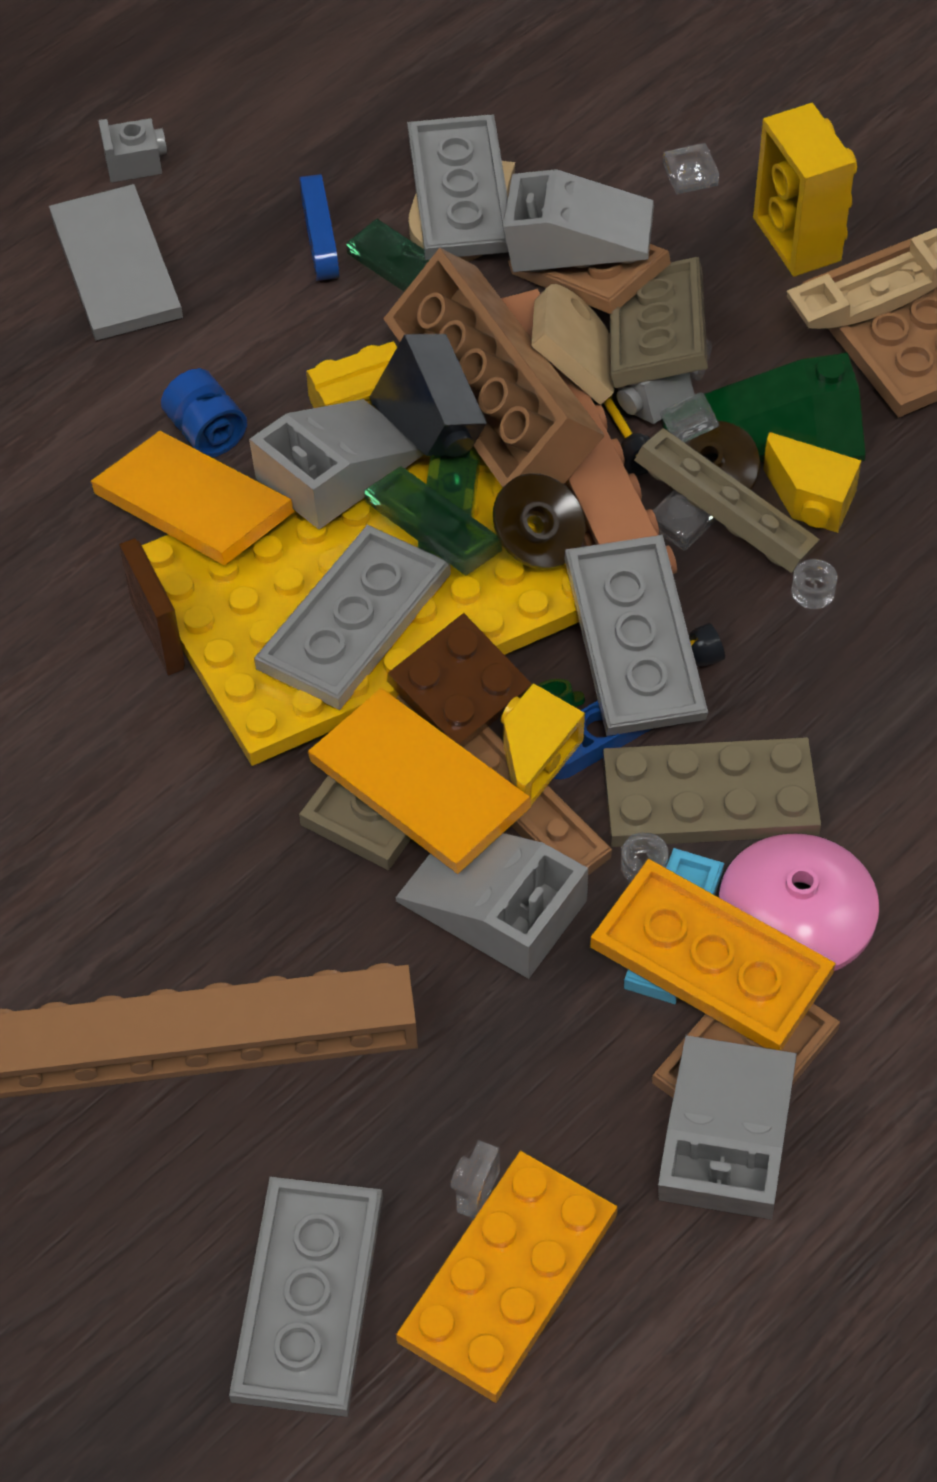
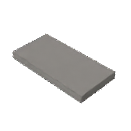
(459, 185)
(115, 262)
(352, 616)
(635, 635)
(307, 1297)

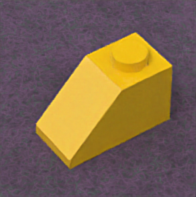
(811, 480)
(539, 738)

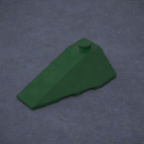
(803, 400)

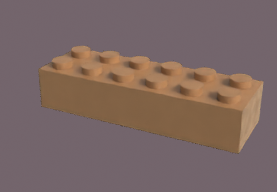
(527, 406)

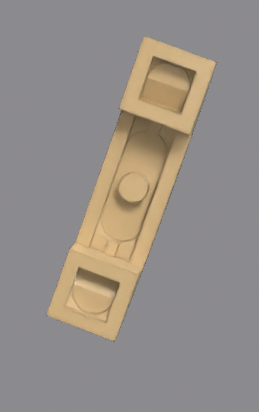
(869, 292)

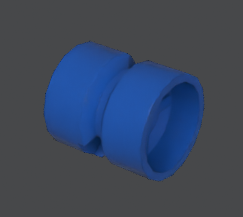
(203, 412)

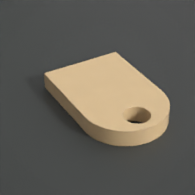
(573, 340)

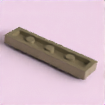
(726, 500)

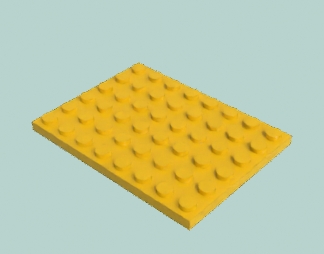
(238, 607)

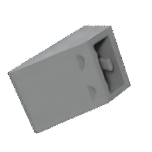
(574, 222)
(329, 456)
(505, 902)
(727, 1127)

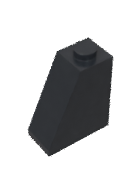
(429, 396)

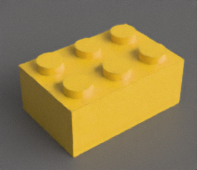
(803, 188)

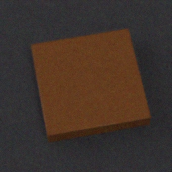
(152, 606)

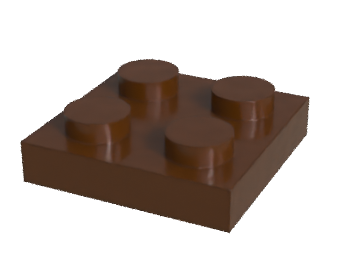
(458, 681)

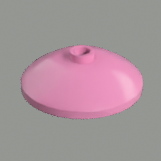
(830, 917)

